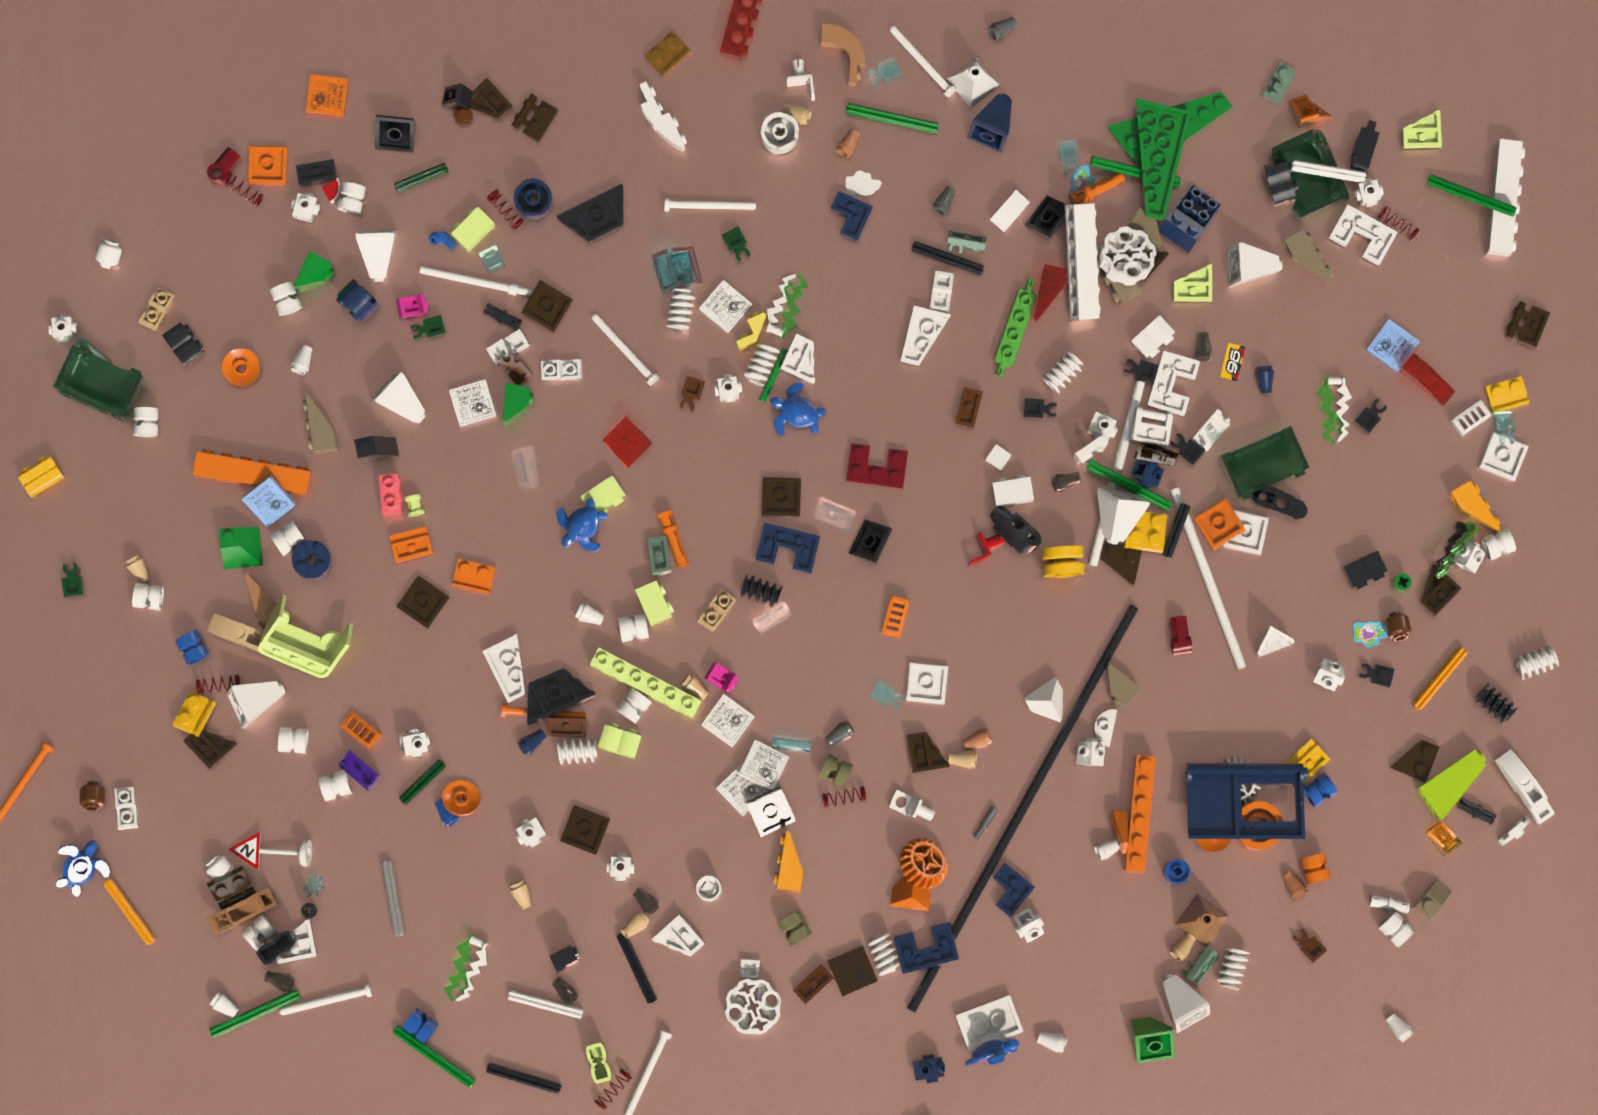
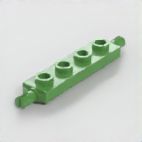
(1015, 327)

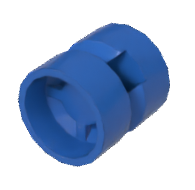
(192, 648)
(1320, 789)
(1176, 871)
(420, 1025)

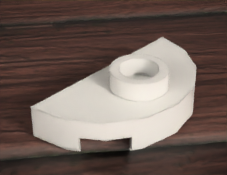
(1104, 726)
(1515, 831)

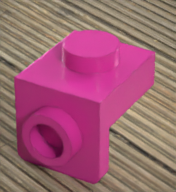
(412, 306)
(721, 677)

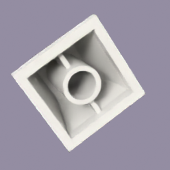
(973, 81)
(376, 250)
(1250, 263)
(400, 398)
(1119, 513)
(253, 699)
(1184, 1002)

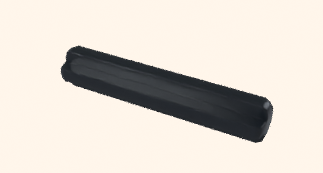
(1176, 530)

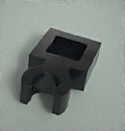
(1144, 371)
(1035, 408)
(1368, 418)
(1190, 451)
(1380, 675)

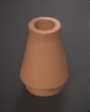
(847, 144)
(978, 739)
(1295, 886)

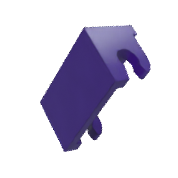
(359, 770)

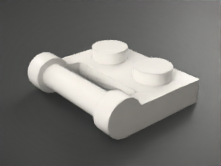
(1148, 432)
(1086, 453)

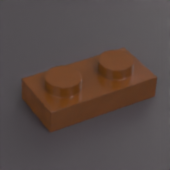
(968, 407)
(566, 726)
(813, 984)

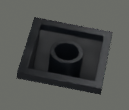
(395, 133)
(1047, 218)
(870, 542)

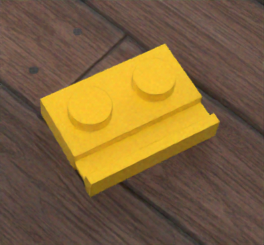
(1506, 394)
(194, 713)
(1311, 756)

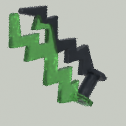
(1468, 531)

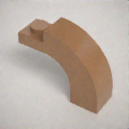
(842, 39)
(241, 912)

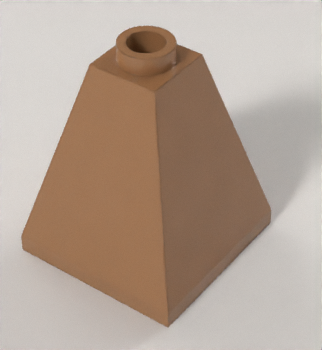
(1192, 920)

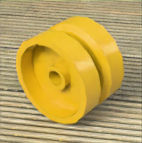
(1063, 561)

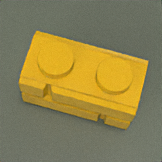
(40, 476)

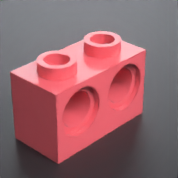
(390, 494)

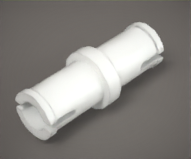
(1389, 904)

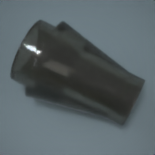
(1203, 347)
(1064, 481)
(646, 901)
(281, 981)
(566, 991)

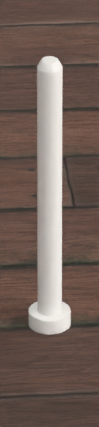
(949, 90)
(708, 204)
(625, 350)
(366, 990)
(647, 1071)

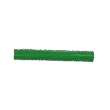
(773, 375)

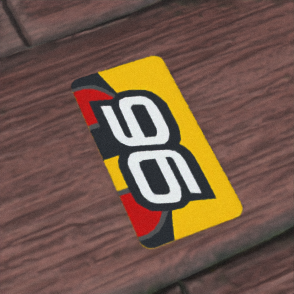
(1232, 361)

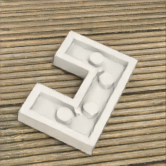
(1378, 233)
(1161, 394)

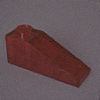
(1051, 285)
(1427, 379)

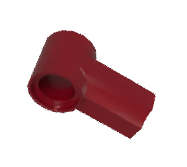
(224, 164)
(1180, 641)

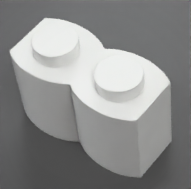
(1153, 337)

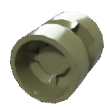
(835, 770)
(794, 927)

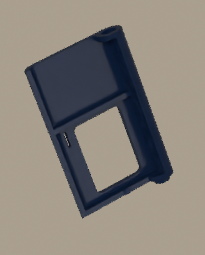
(1216, 806)

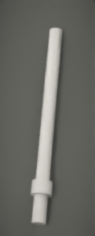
(512, 289)

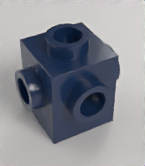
(1147, 473)
(929, 1068)

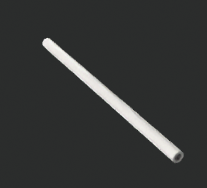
(1118, 465)
(1210, 584)

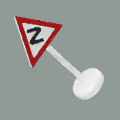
(250, 851)

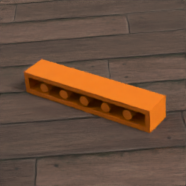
(251, 473)
(1139, 813)

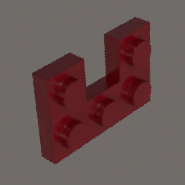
(862, 473)

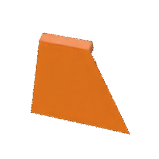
(1306, 111)
(910, 896)

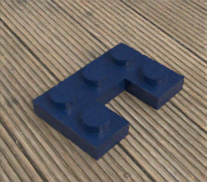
(804, 543)
(916, 960)

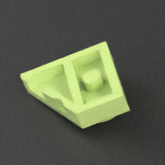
(1423, 133)
(1194, 287)

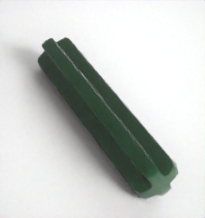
(421, 177)
(422, 782)

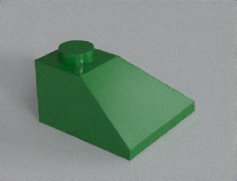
(313, 273)
(516, 402)
(240, 547)
(1152, 1040)

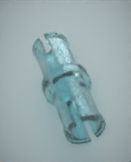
(791, 744)

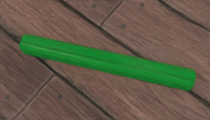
(892, 118)
(1122, 168)
(1471, 195)
(1129, 485)
(254, 1013)
(434, 1056)

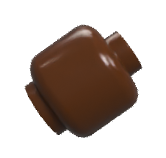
(1397, 626)
(92, 796)

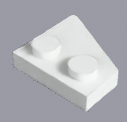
(800, 359)
(680, 936)
(306, 944)

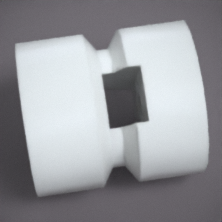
(351, 198)
(286, 300)
(145, 421)
(287, 538)
(1498, 544)
(148, 596)
(633, 627)
(633, 705)
(293, 740)
(334, 785)
(708, 888)
(1396, 929)
(259, 932)

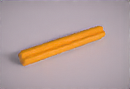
(1440, 678)
(129, 911)

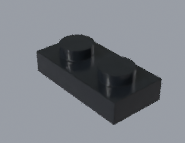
(316, 172)

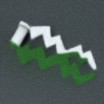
(789, 299)
(1334, 416)
(463, 975)

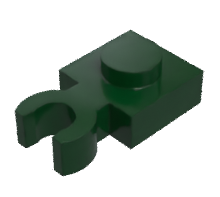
(735, 241)
(432, 327)
(72, 584)

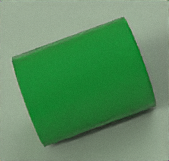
(1401, 582)

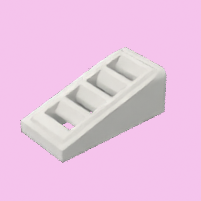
(1457, 425)

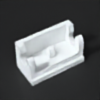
(1211, 430)

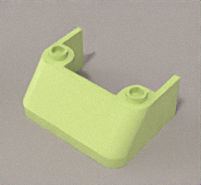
(300, 648)

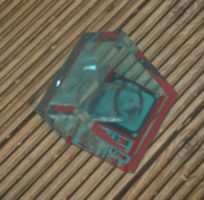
(677, 268)

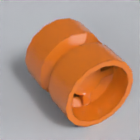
(1315, 868)

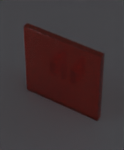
(627, 441)

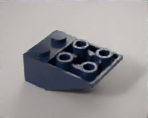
(1190, 217)

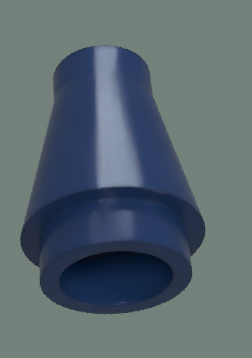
(1265, 378)
(531, 742)

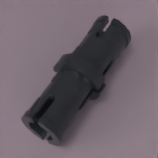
(502, 316)
(1476, 811)
(313, 910)

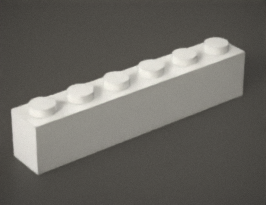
(1506, 189)
(1082, 261)

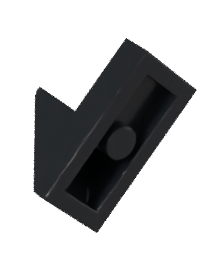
(457, 95)

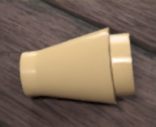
(800, 114)
(137, 568)
(694, 687)
(964, 759)
(521, 894)
(635, 924)
(1181, 948)

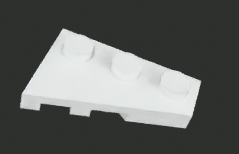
(922, 333)
(507, 668)

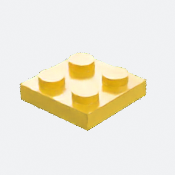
(1148, 533)

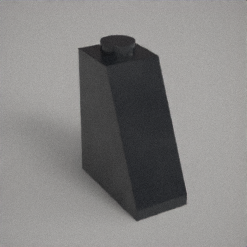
(376, 448)

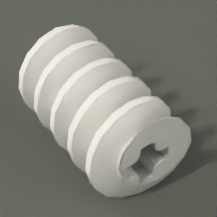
(680, 307)
(760, 363)
(1062, 371)
(1535, 661)
(577, 751)
(883, 954)
(1232, 968)

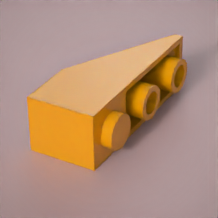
(1469, 502)
(790, 870)

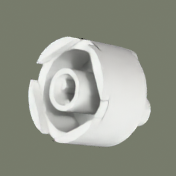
(775, 143)

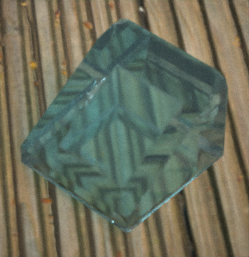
(492, 259)

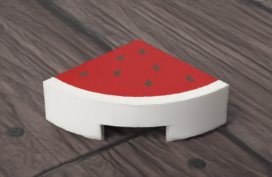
(332, 190)

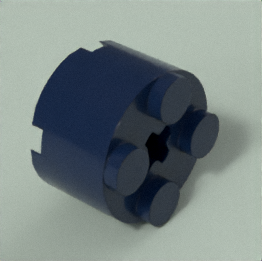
(524, 193)
(357, 300)
(319, 568)

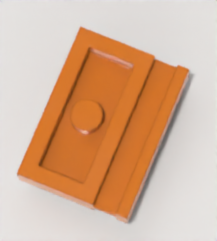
(411, 544)
(473, 576)

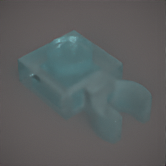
(887, 71)
(1069, 153)
(1505, 424)
(884, 694)

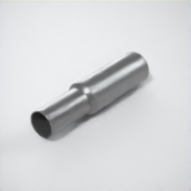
(985, 822)

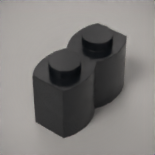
(1280, 181)
(183, 345)
(1365, 569)
(273, 951)
(565, 958)

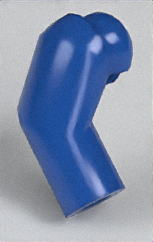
(442, 237)

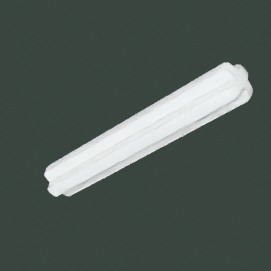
(1328, 171)
(545, 1004)

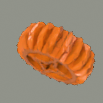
(922, 864)

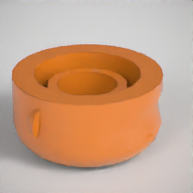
(1267, 812)

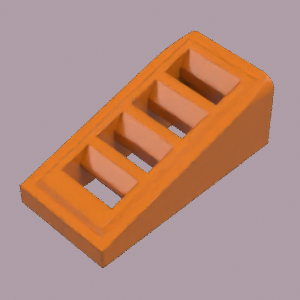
(901, 601)
(374, 738)
(1119, 822)

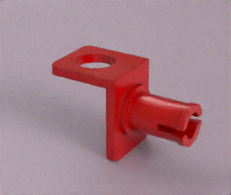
(985, 546)

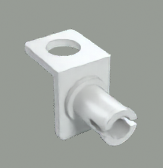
(800, 78)
(912, 806)

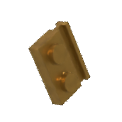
(667, 53)

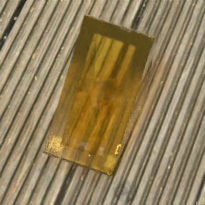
(1443, 838)

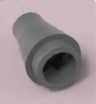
(1001, 28)
(943, 202)
(840, 733)

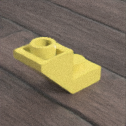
(755, 324)

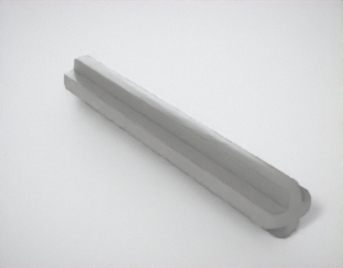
(392, 898)

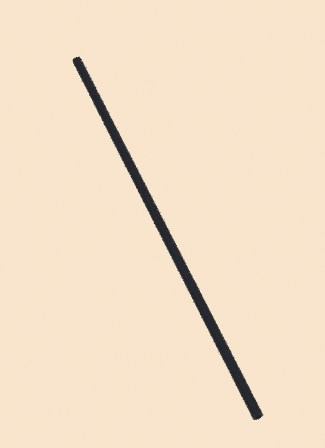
(1029, 796)

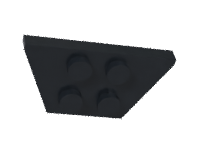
(596, 216)
(555, 694)

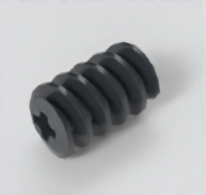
(760, 591)
(1495, 703)

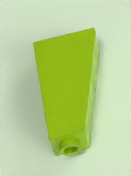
(1450, 784)

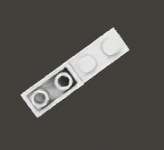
(662, 124)
(1525, 785)

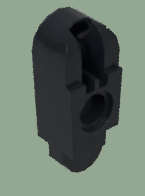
(1364, 147)
(1293, 509)
(1015, 530)

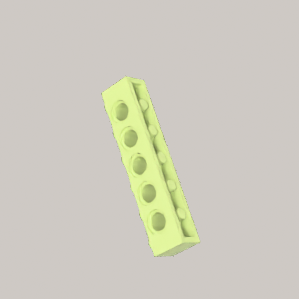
(645, 683)

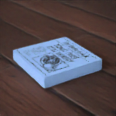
(1393, 345)
(268, 501)

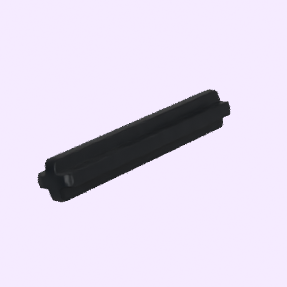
(948, 258)
(637, 969)
(523, 1078)

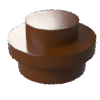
(463, 116)

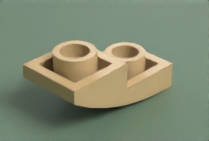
(157, 309)
(717, 610)

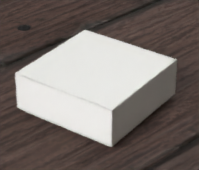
(998, 457)
(749, 968)

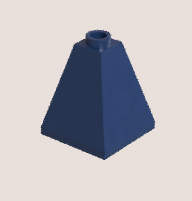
(992, 123)

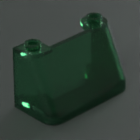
(1315, 191)
(98, 383)
(1264, 463)

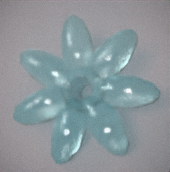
(313, 885)

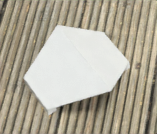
(1273, 641)
(1047, 700)

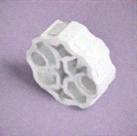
(1127, 256)
(764, 990)

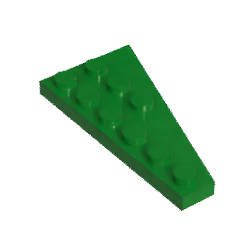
(1203, 112)
(1160, 143)

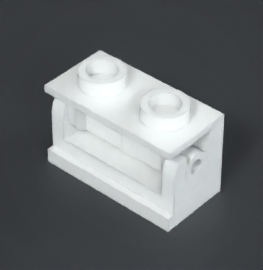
(1012, 491)

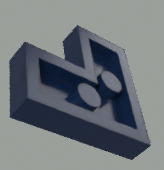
(856, 213)
(1016, 886)

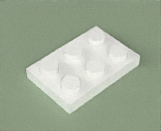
(989, 1022)

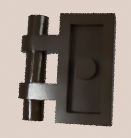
(539, 122)
(1533, 326)
(230, 883)

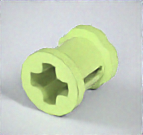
(414, 505)

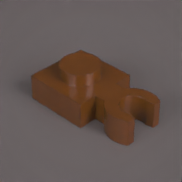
(517, 369)
(692, 390)
(1311, 947)

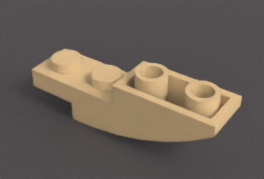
(235, 632)

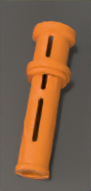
(1088, 192)
(670, 530)

